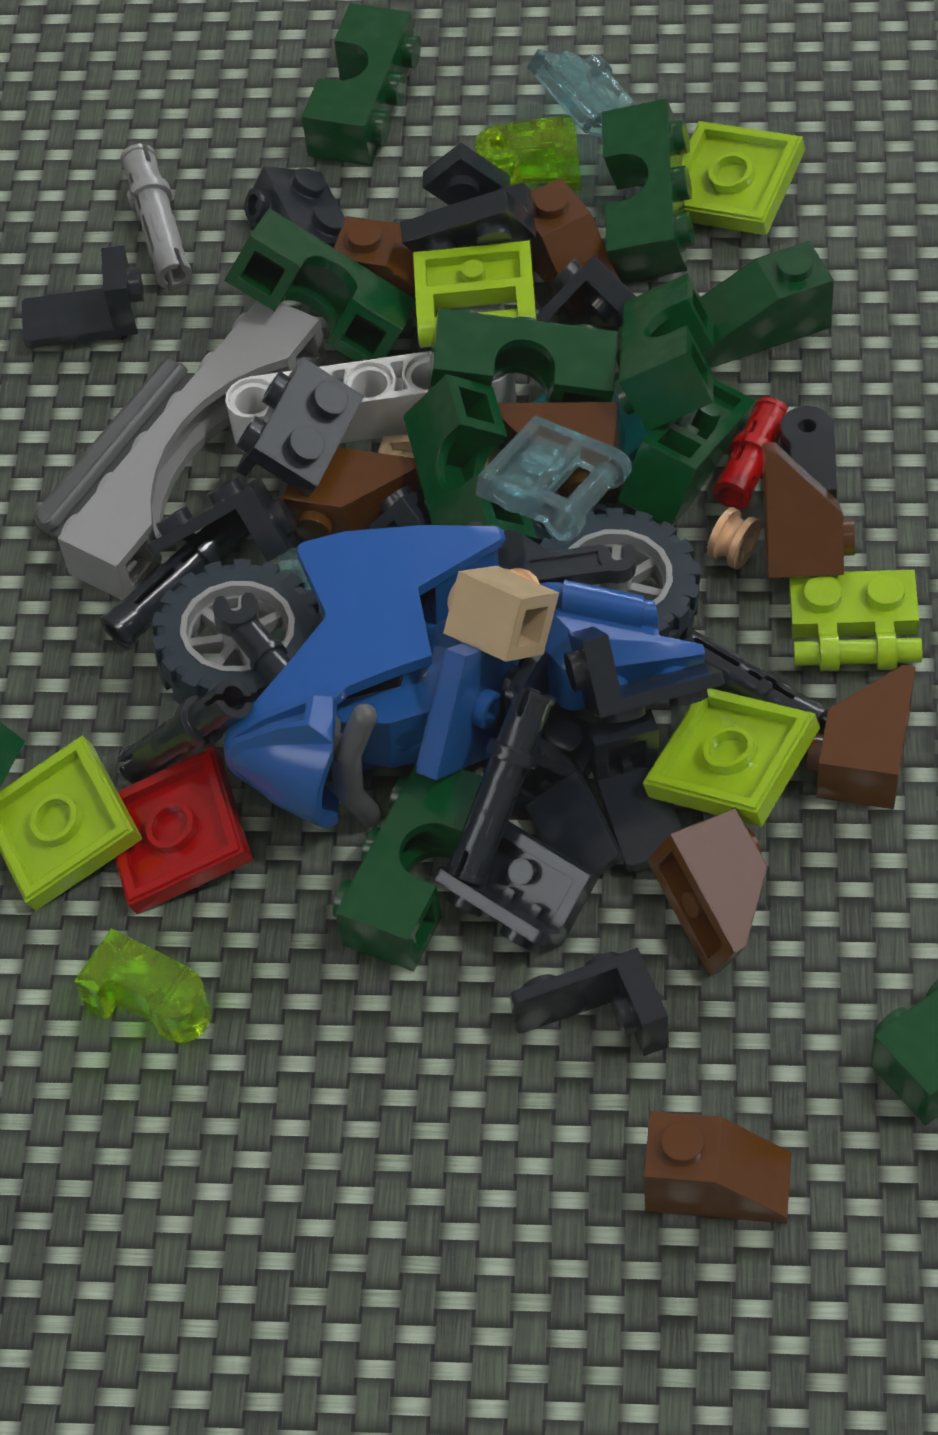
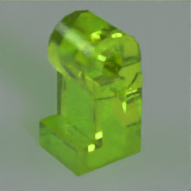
(533, 150)
(145, 984)

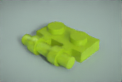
(855, 606)

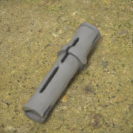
(150, 199)

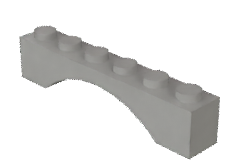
(112, 531)

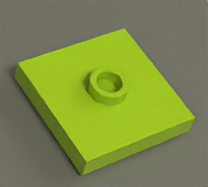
(739, 175)
(732, 756)
(62, 823)

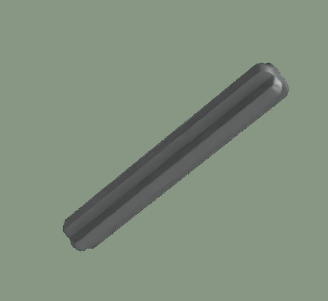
(110, 447)

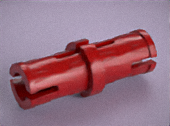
(745, 453)

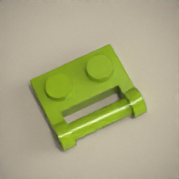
(471, 279)

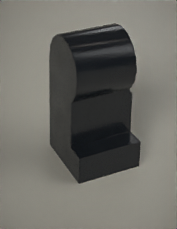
(810, 441)

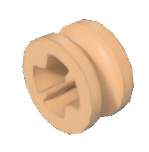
(734, 538)

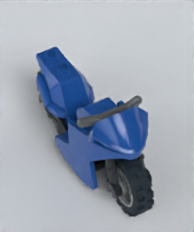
(363, 679)

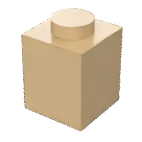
(500, 613)

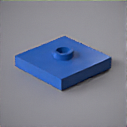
(463, 711)

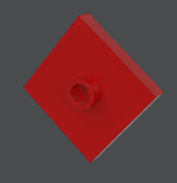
(186, 831)

